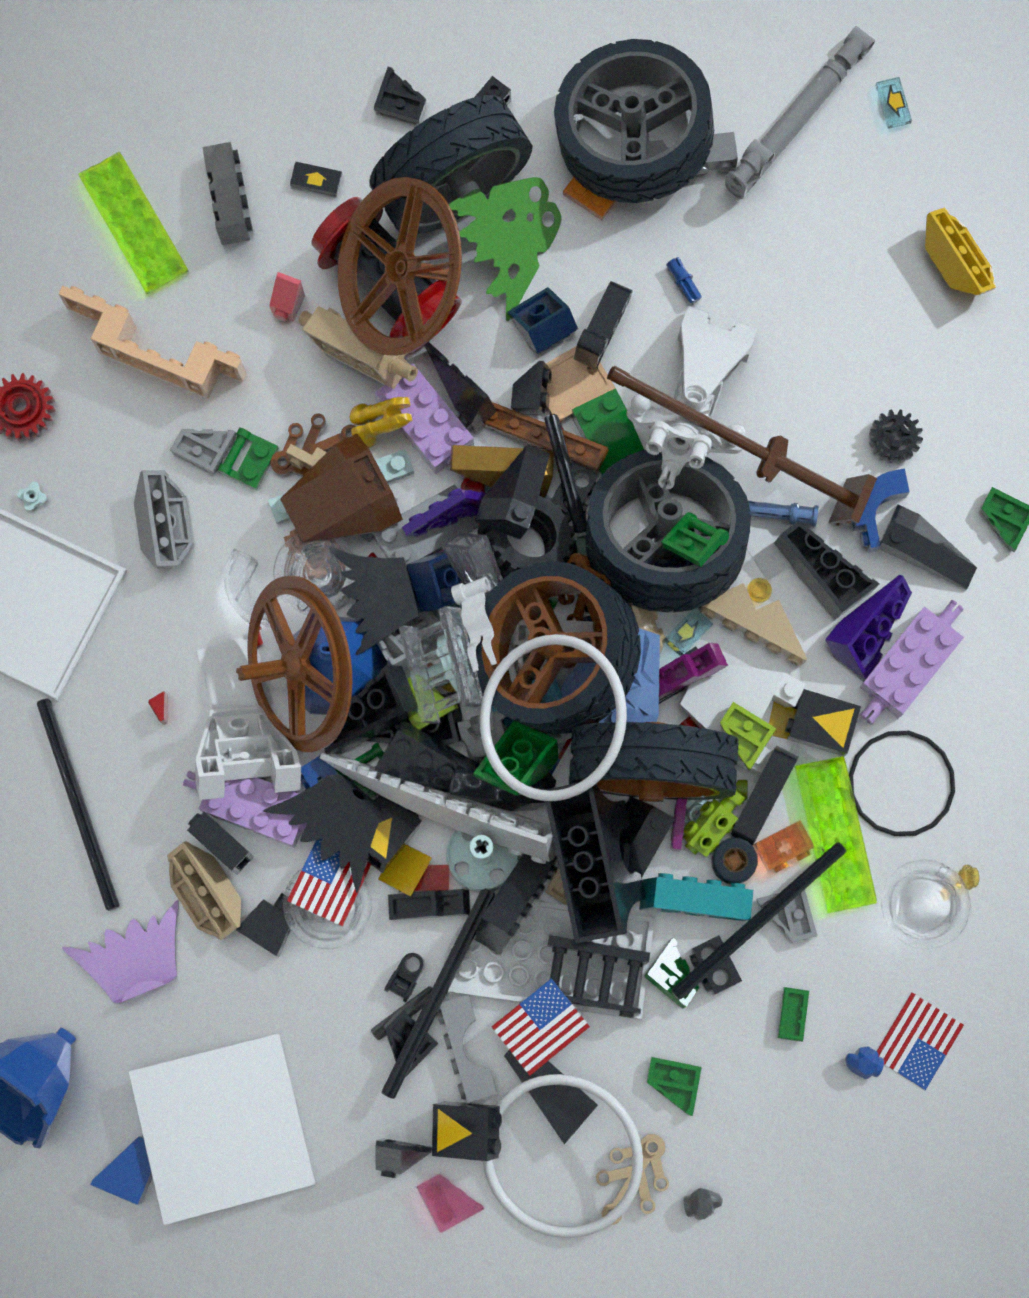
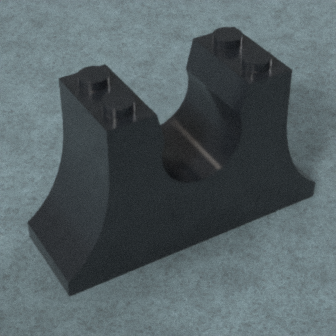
(591, 864)

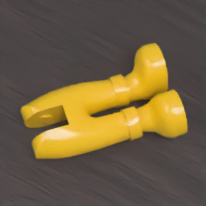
(392, 418)

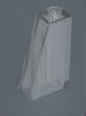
(473, 558)

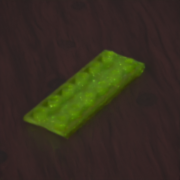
(133, 222)
(834, 819)

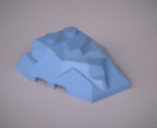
(643, 696)

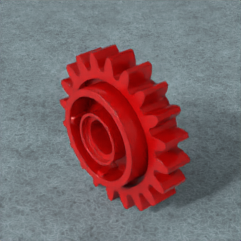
(36, 407)

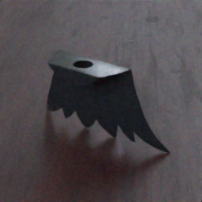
(383, 595)
(338, 815)

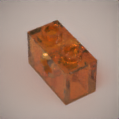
(795, 836)

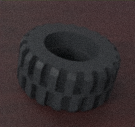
(550, 525)

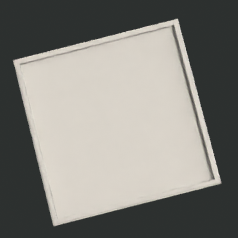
(48, 604)
(221, 1128)

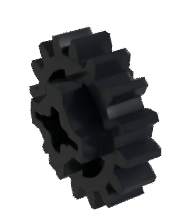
(886, 435)

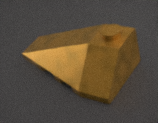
(489, 463)

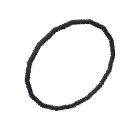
(938, 749)

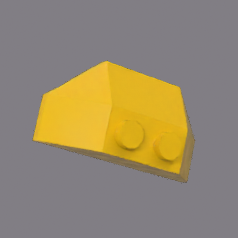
(957, 254)

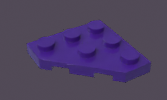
(445, 513)

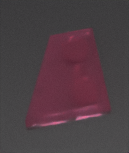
(446, 1202)

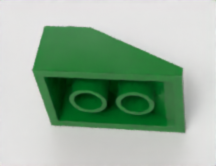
(607, 424)
(525, 755)

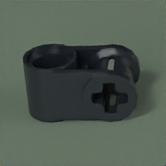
(405, 977)

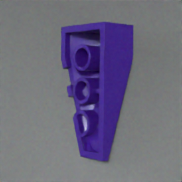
(862, 633)

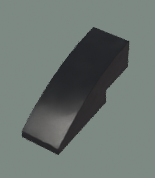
(429, 904)

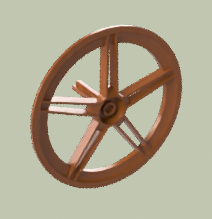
(400, 266)
(296, 665)

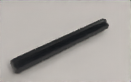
(566, 473)

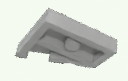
(203, 447)
(794, 919)

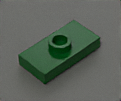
(793, 1014)

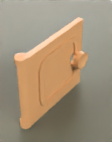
(574, 384)

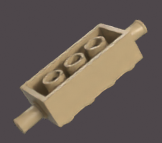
(337, 340)

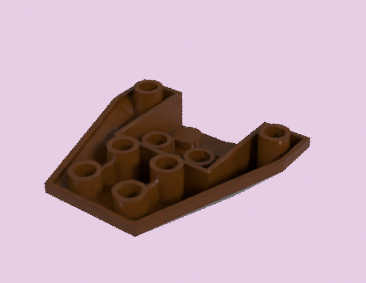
(342, 495)

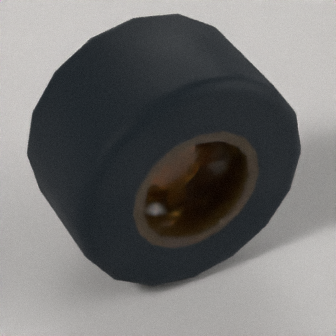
(740, 855)

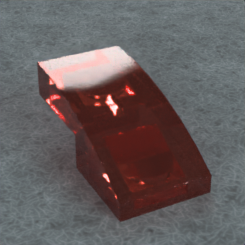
(434, 878)

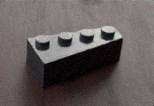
(421, 759)
(514, 902)

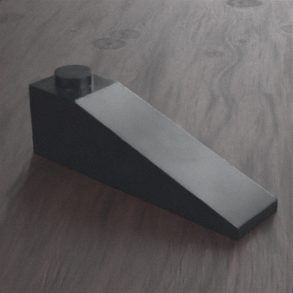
(515, 494)
(921, 545)
(470, 787)

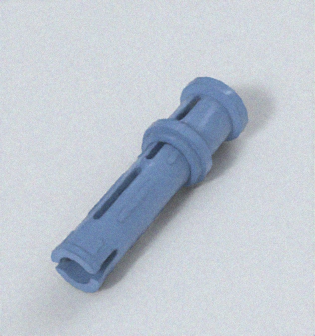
(786, 512)

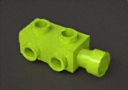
(712, 824)

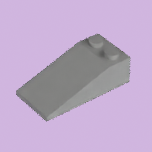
(396, 544)

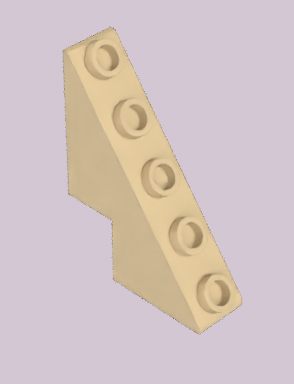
(765, 624)

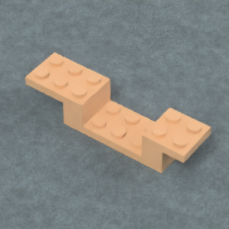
(114, 336)

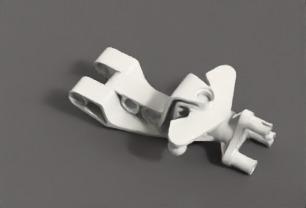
(707, 359)

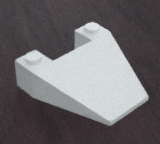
(750, 688)
(244, 746)

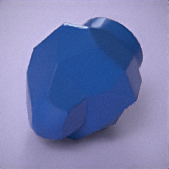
(865, 1062)

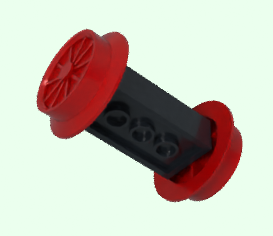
(370, 269)

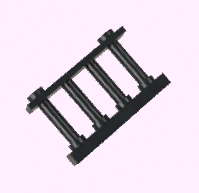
(610, 956)

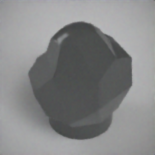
(702, 1203)

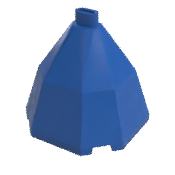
(364, 665)
(33, 1084)

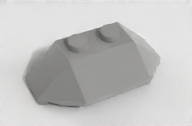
(162, 519)

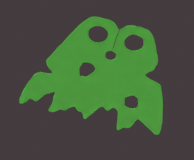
(509, 241)

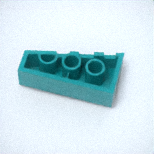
(697, 898)

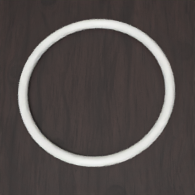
(620, 726)
(620, 1111)

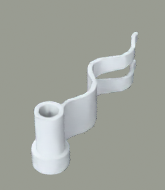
(474, 617)

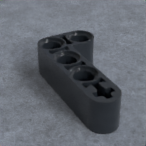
(603, 324)
(764, 795)

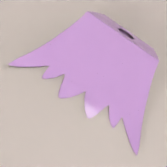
(133, 963)

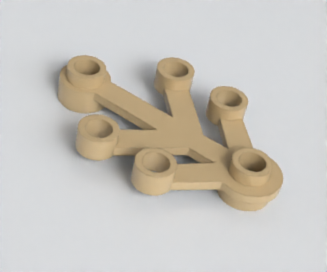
(653, 1157)

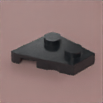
(399, 98)
(398, 1031)

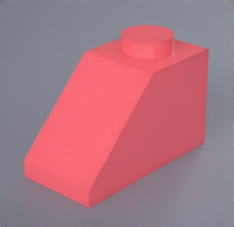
(286, 297)

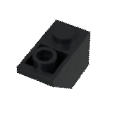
(530, 390)

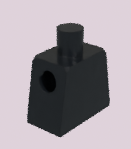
(267, 926)

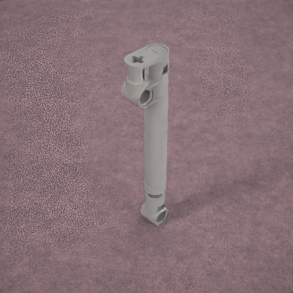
(762, 154)

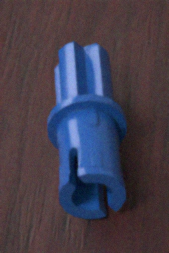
(684, 280)

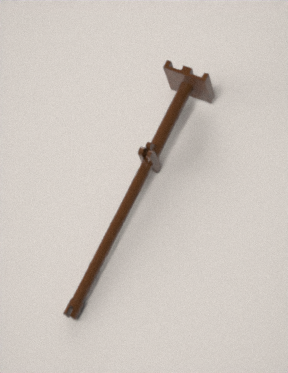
(850, 498)

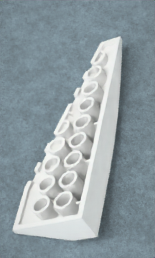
(465, 815)

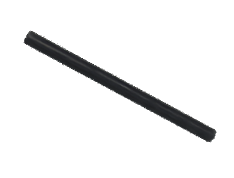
(78, 804)
(758, 921)
(437, 994)

